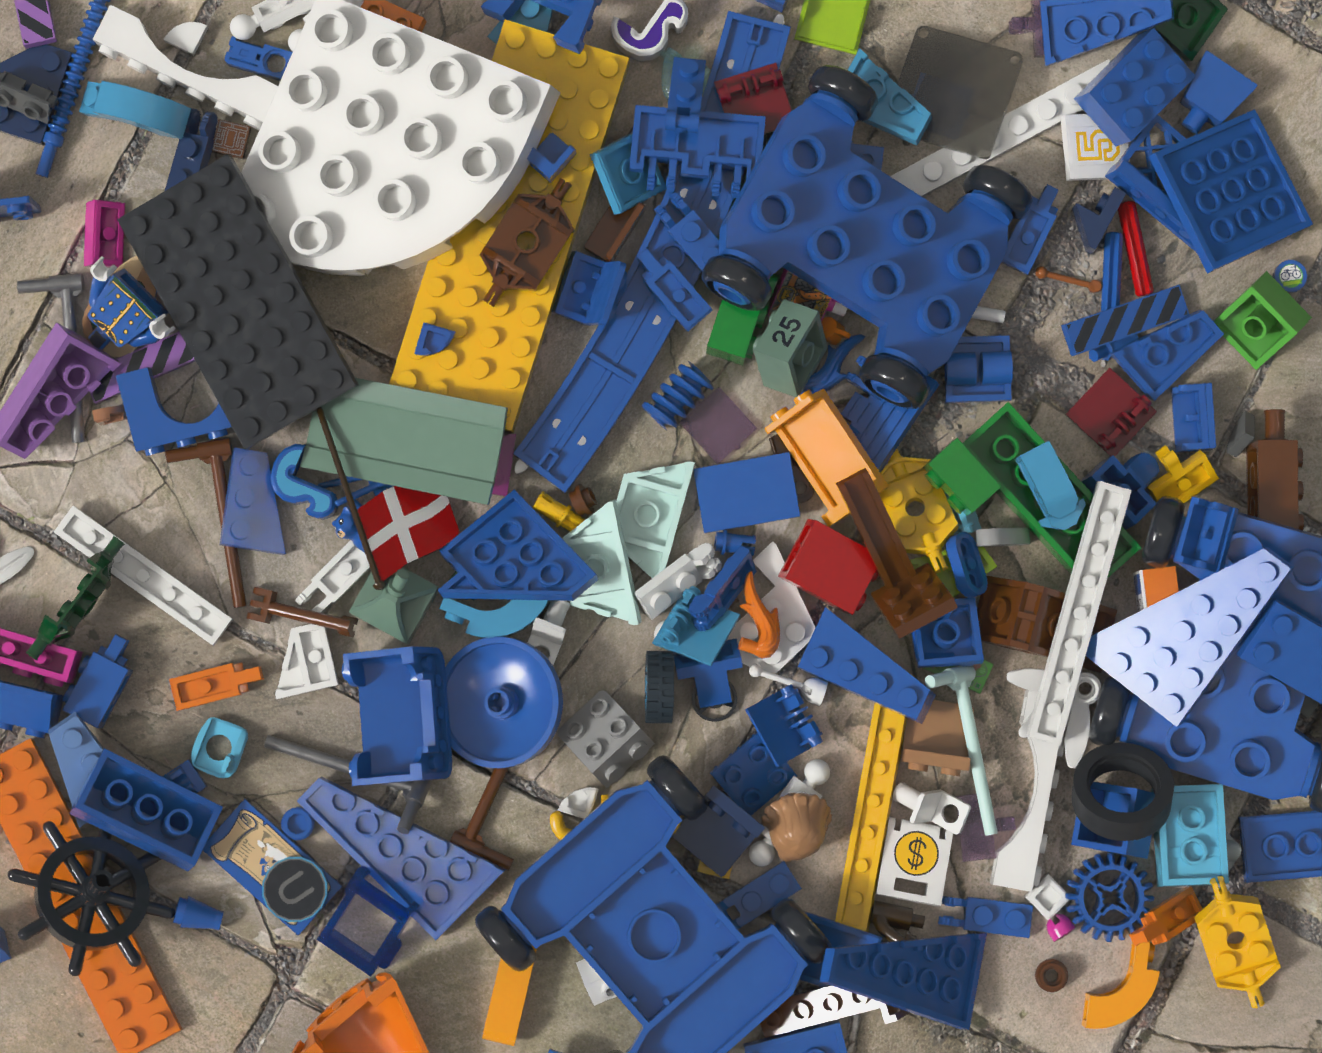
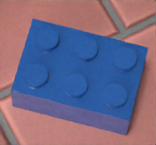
(1134, 87)

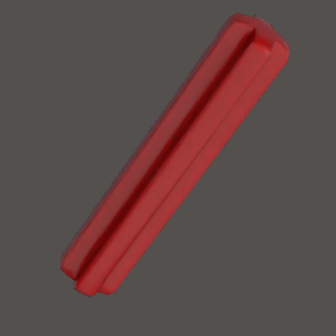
(1135, 249)

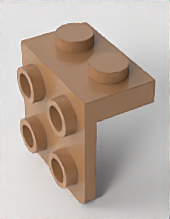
(937, 741)

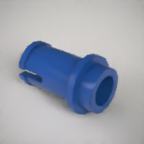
(731, 542)

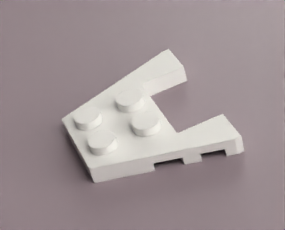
(793, 616)

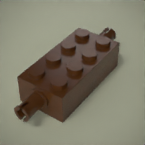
(1273, 474)

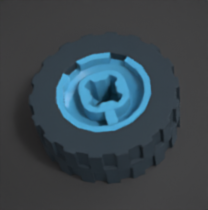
(659, 687)

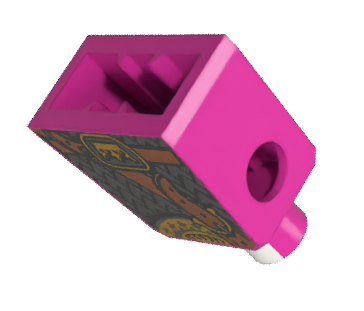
(800, 292)

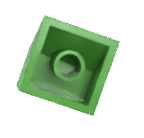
(1262, 320)

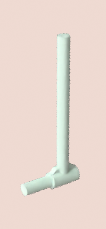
(959, 679)

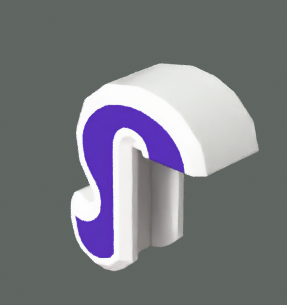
(654, 37)

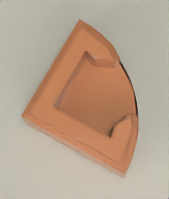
(109, 415)

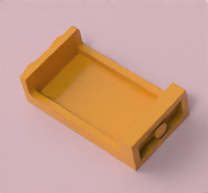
(823, 448)

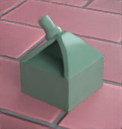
(398, 606)

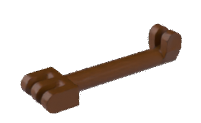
(269, 607)

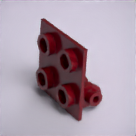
(755, 94)
(1111, 412)

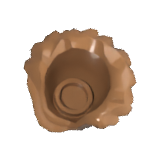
(797, 824)

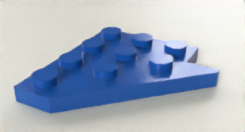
(514, 557)

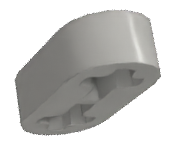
(1002, 537)

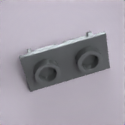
(33, 103)

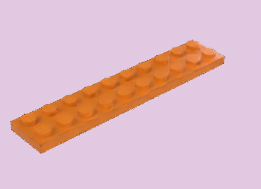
(123, 995)

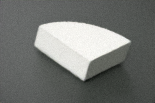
(187, 36)
(579, 802)

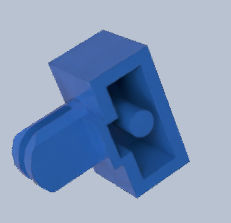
(1133, 475)

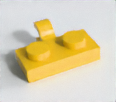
(1183, 478)

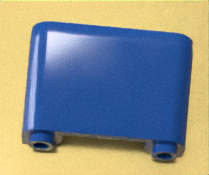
(400, 715)

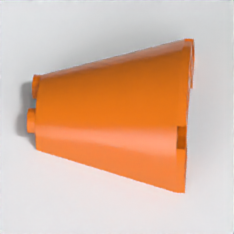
(365, 1020)

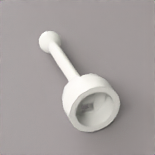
(812, 690)

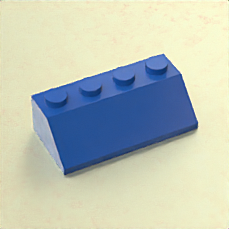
(28, 708)
(146, 810)

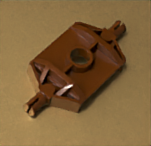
(519, 268)

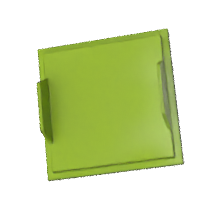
(833, 23)

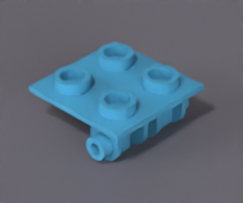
(684, 639)

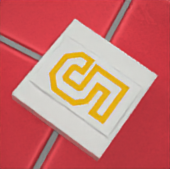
(1087, 149)

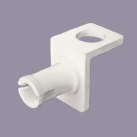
(548, 631)
(930, 806)

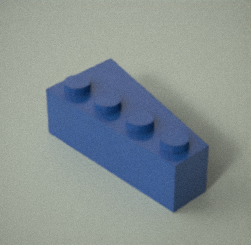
(856, 665)

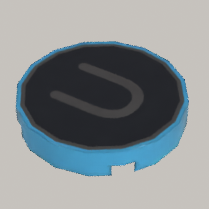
(295, 889)

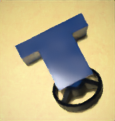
(712, 681)

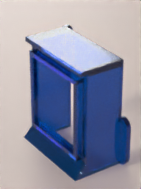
(351, 951)

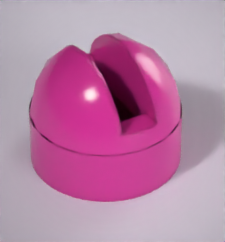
(1060, 929)

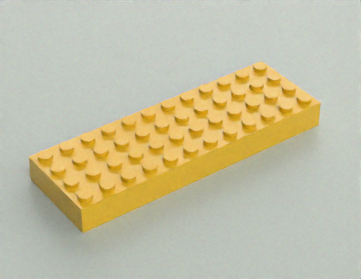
(500, 344)

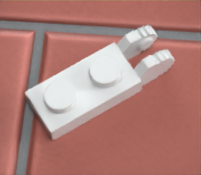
(680, 575)
(336, 577)

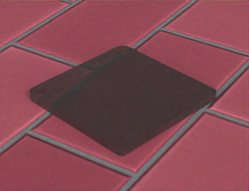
(962, 87)

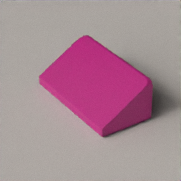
(103, 233)

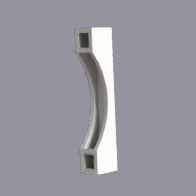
(127, 37)
(1018, 857)

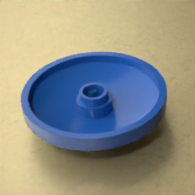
(502, 702)

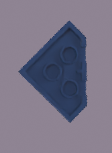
(41, 66)

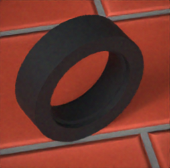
(1122, 825)

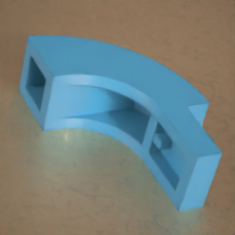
(135, 108)
(495, 623)

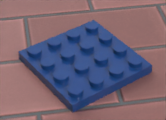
(1230, 190)

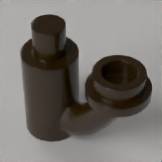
(890, 916)

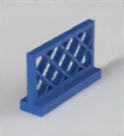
(1144, 189)

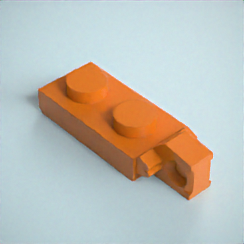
(212, 685)
(1168, 918)

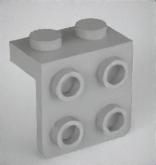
(605, 738)

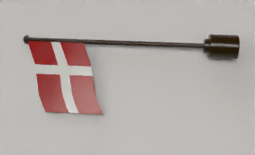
(396, 523)

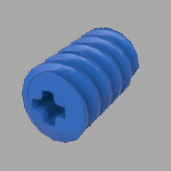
(678, 395)

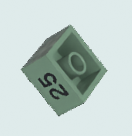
(790, 348)

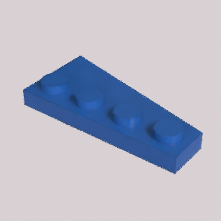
(1084, 25)

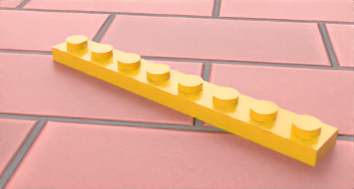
(871, 818)

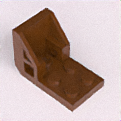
(1026, 617)

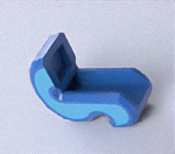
(298, 491)

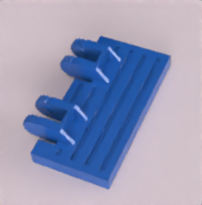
(721, 141)
(878, 423)

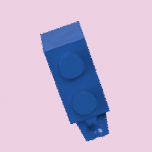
(100, 683)

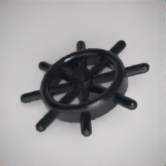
(91, 895)

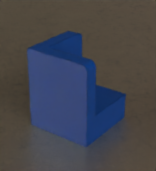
(551, 157)

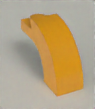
(1128, 997)

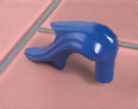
(830, 373)

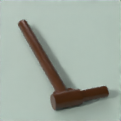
(216, 453)
(469, 837)

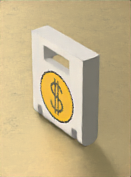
(917, 856)

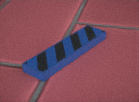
(1125, 320)

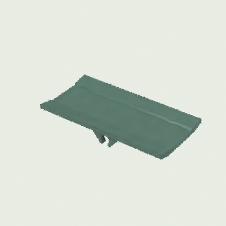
(411, 440)

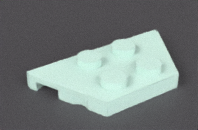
(650, 513)
(603, 548)

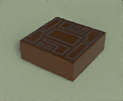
(231, 139)

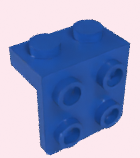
(589, 289)

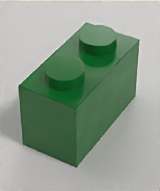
(960, 477)

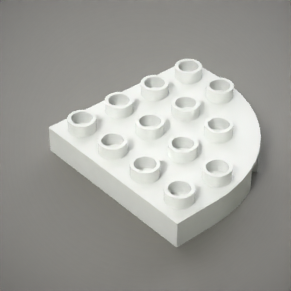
(388, 142)

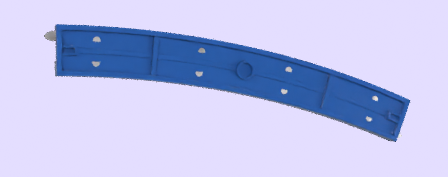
(628, 344)

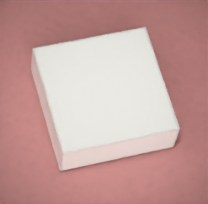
(1047, 897)

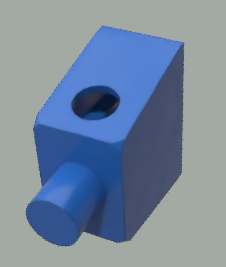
(1213, 93)

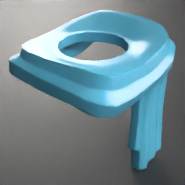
(224, 768)

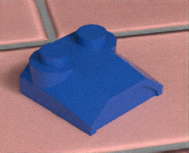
(950, 639)

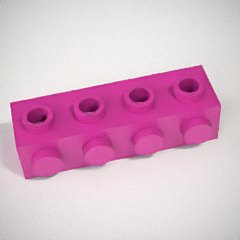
(56, 662)

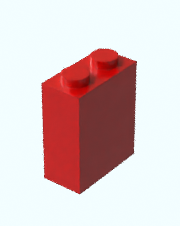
(830, 567)

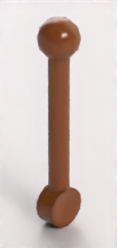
(1093, 286)

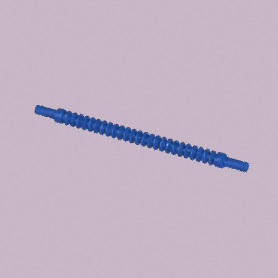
(53, 139)

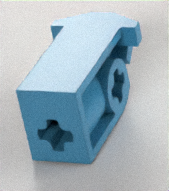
(1051, 487)

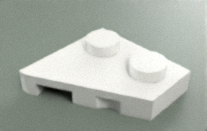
(307, 662)

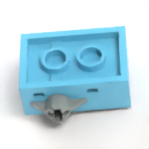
(1194, 839)

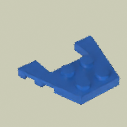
(571, 32)

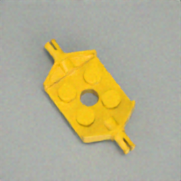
(931, 529)
(1242, 964)

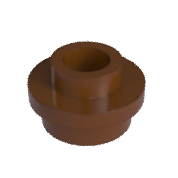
(583, 500)
(1059, 982)

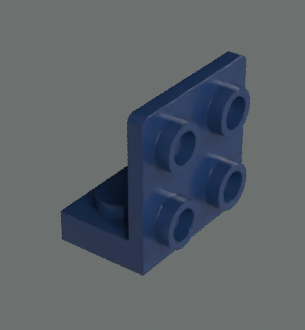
(719, 833)

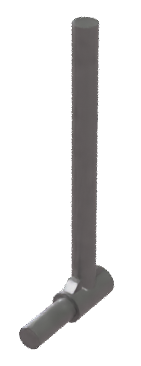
(66, 288)
(413, 792)

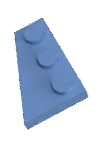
(75, 752)

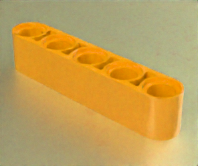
(507, 1004)

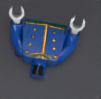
(123, 310)

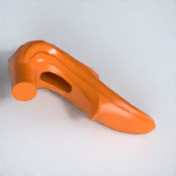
(766, 623)

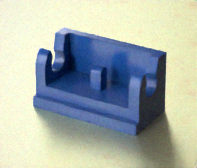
(1193, 417)
(1206, 534)

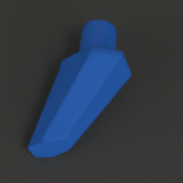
(1103, 351)

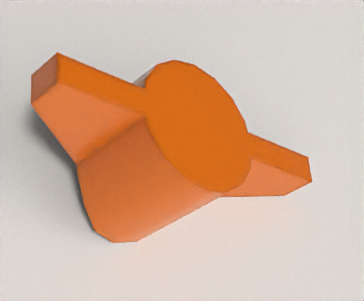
(834, 330)

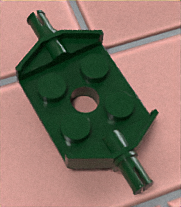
(73, 612)

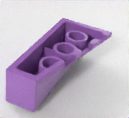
(51, 388)

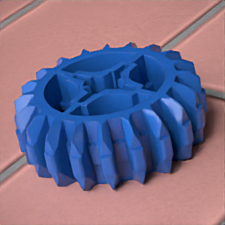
(1099, 907)

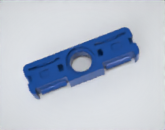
(255, 58)

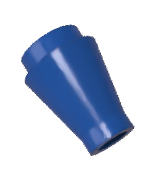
(196, 914)

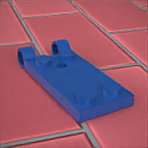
(1287, 648)

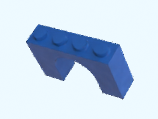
(152, 425)

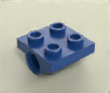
(979, 370)

